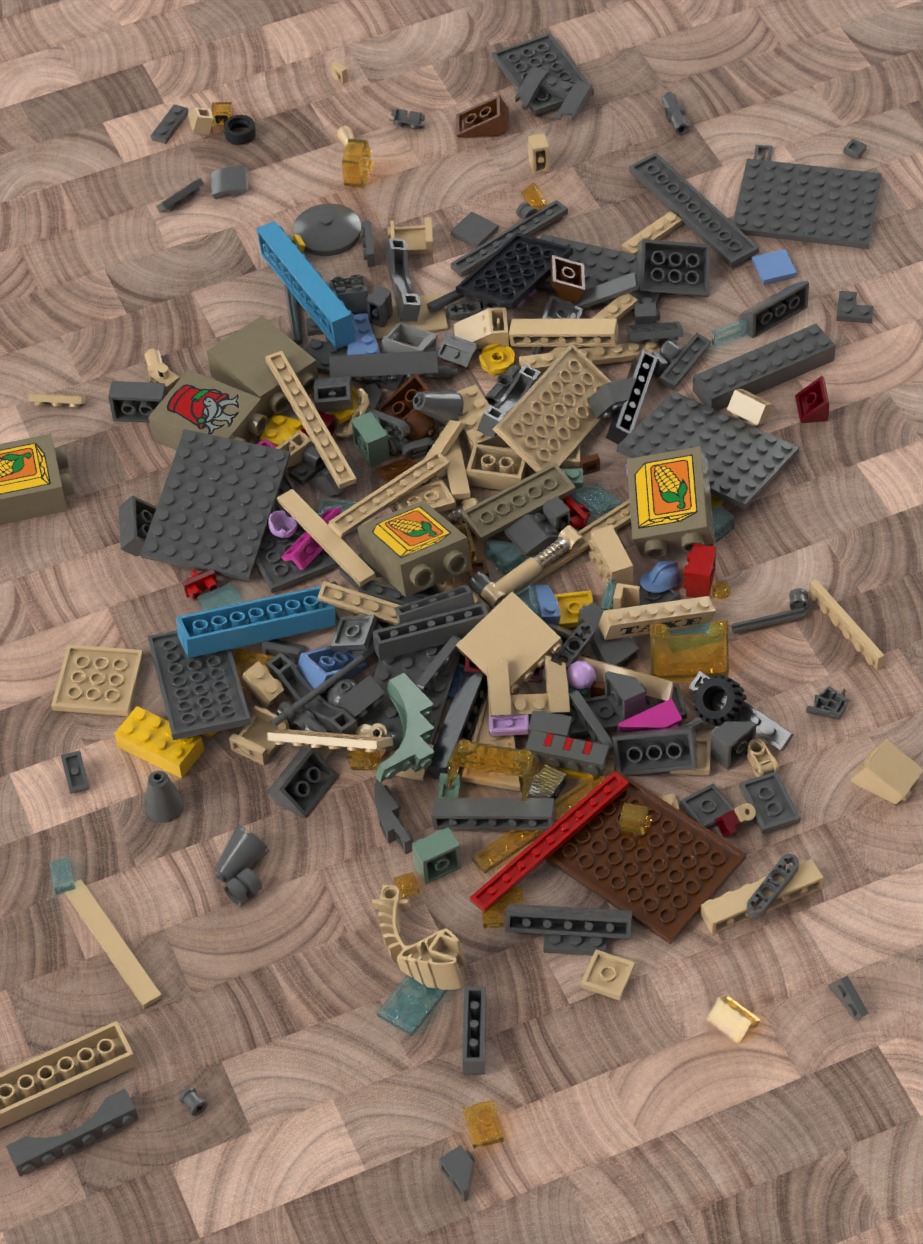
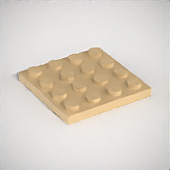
(97, 680)

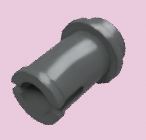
(696, 721)

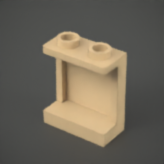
(418, 238)
(253, 740)

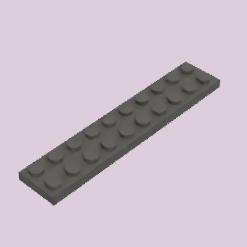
(694, 209)

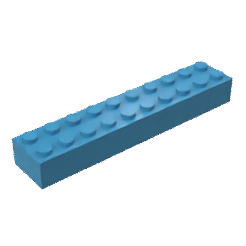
(306, 284)

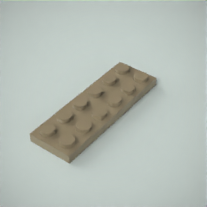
(516, 501)

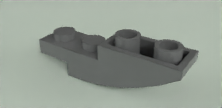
(389, 818)

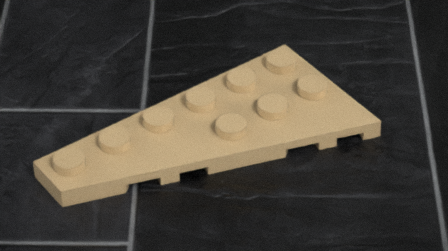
(488, 778)

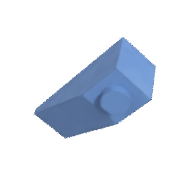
(548, 605)

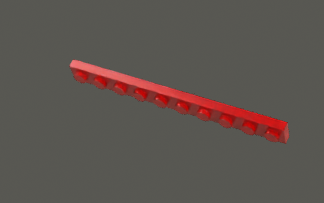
(549, 842)

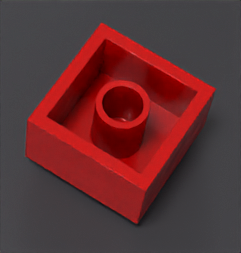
(700, 571)

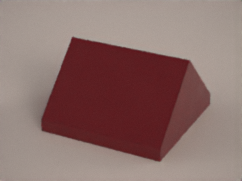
(813, 402)

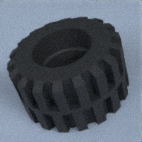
(705, 696)

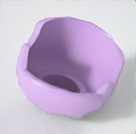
(282, 525)
(580, 675)

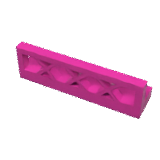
(306, 548)

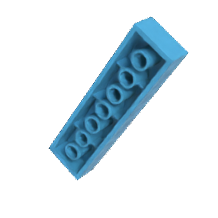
(254, 622)

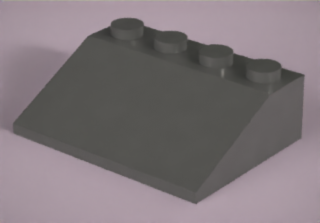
(673, 267)

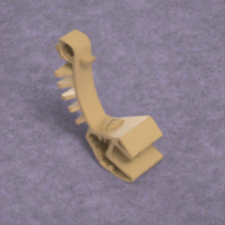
(429, 961)

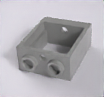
(423, 339)

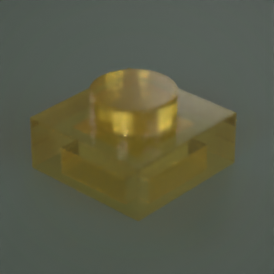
(407, 884)

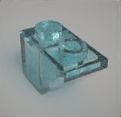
(504, 555)

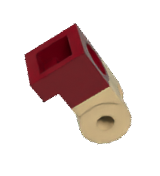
(740, 814)

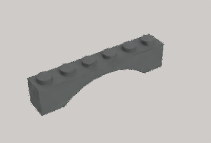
(406, 299)
(494, 414)
(296, 687)
(33, 1152)

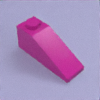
(658, 717)

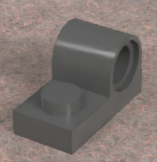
(309, 467)

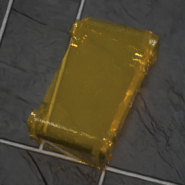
(683, 656)

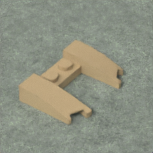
(502, 703)

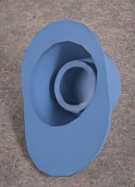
(661, 578)

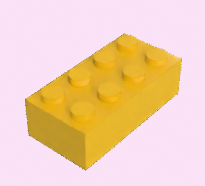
(151, 740)

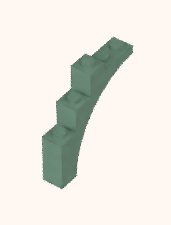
(414, 712)

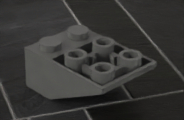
(351, 292)

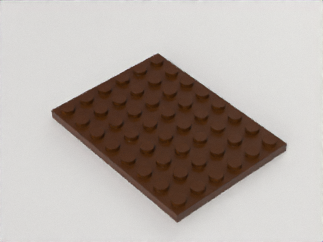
(652, 874)

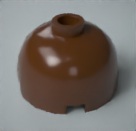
(420, 426)

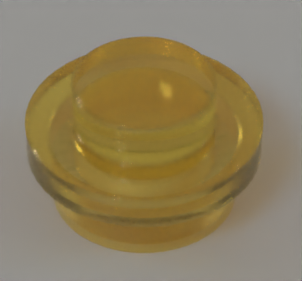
(721, 589)

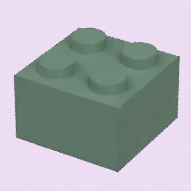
(371, 439)
(436, 855)

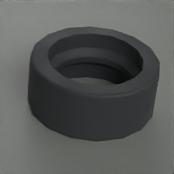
(241, 137)

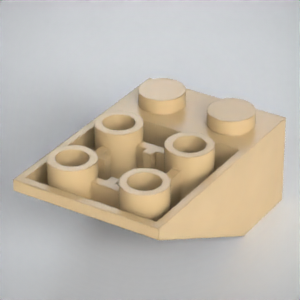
(485, 328)

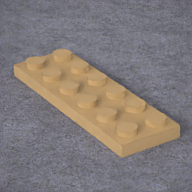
(333, 740)

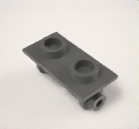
(414, 118)

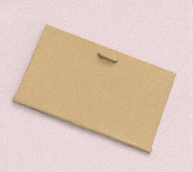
(426, 320)

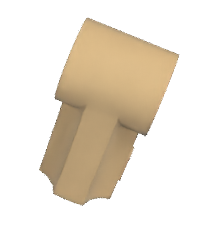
(153, 360)

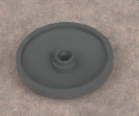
(328, 229)

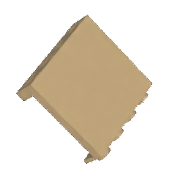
(513, 633)

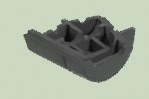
(829, 704)

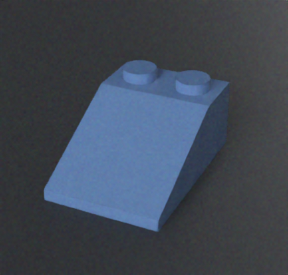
(323, 663)

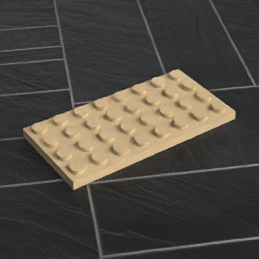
(554, 411)

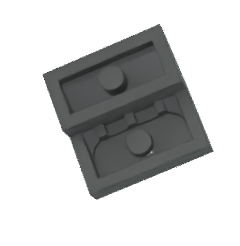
(229, 180)

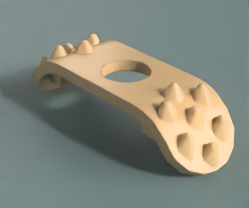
(363, 402)

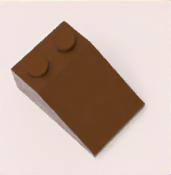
(484, 119)
(401, 401)

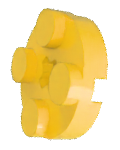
(496, 367)

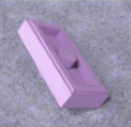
(509, 725)

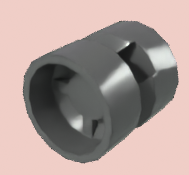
(240, 888)

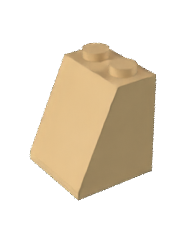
(888, 773)

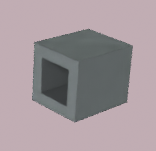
(646, 313)

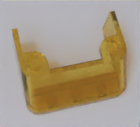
(493, 759)

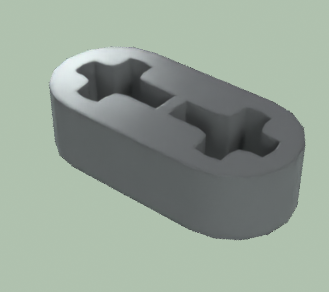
(417, 448)

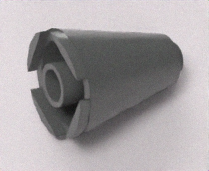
(439, 404)
(162, 798)
(240, 853)

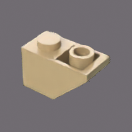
(200, 120)

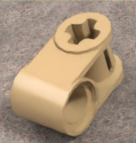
(761, 761)

